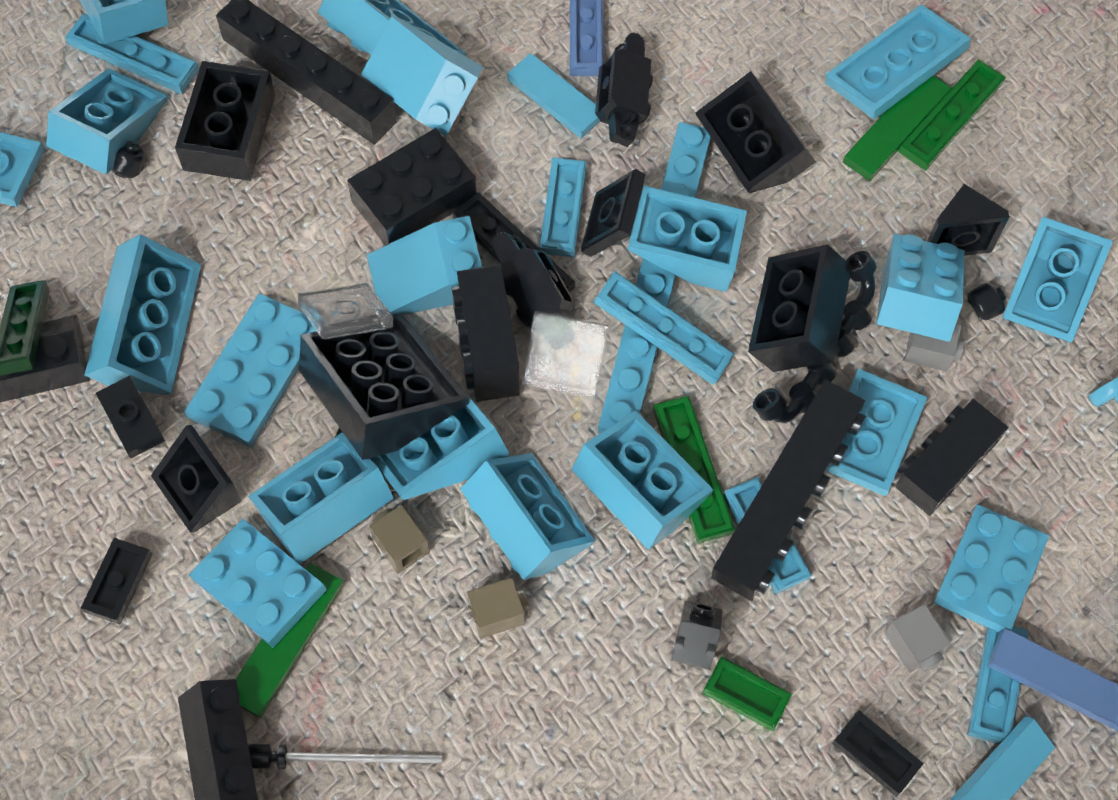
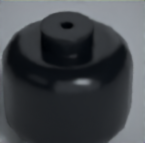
(129, 160)
(987, 301)

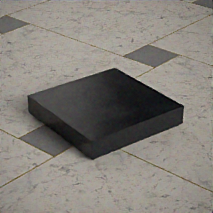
(613, 213)

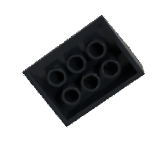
(380, 385)

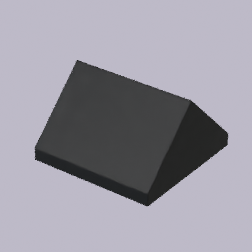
(970, 222)
(194, 481)

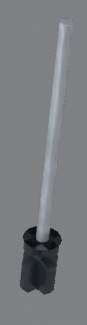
(263, 756)

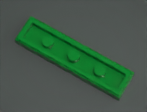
(951, 114)
(893, 128)
(682, 432)
(270, 666)

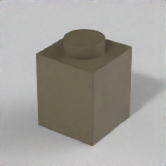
(398, 538)
(497, 607)

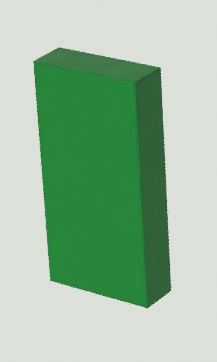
(747, 694)

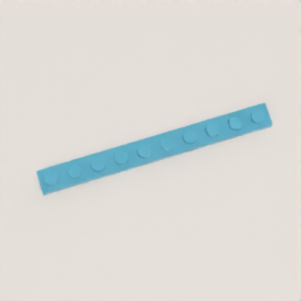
(635, 352)

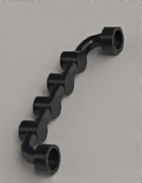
(770, 403)

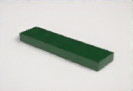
(22, 326)

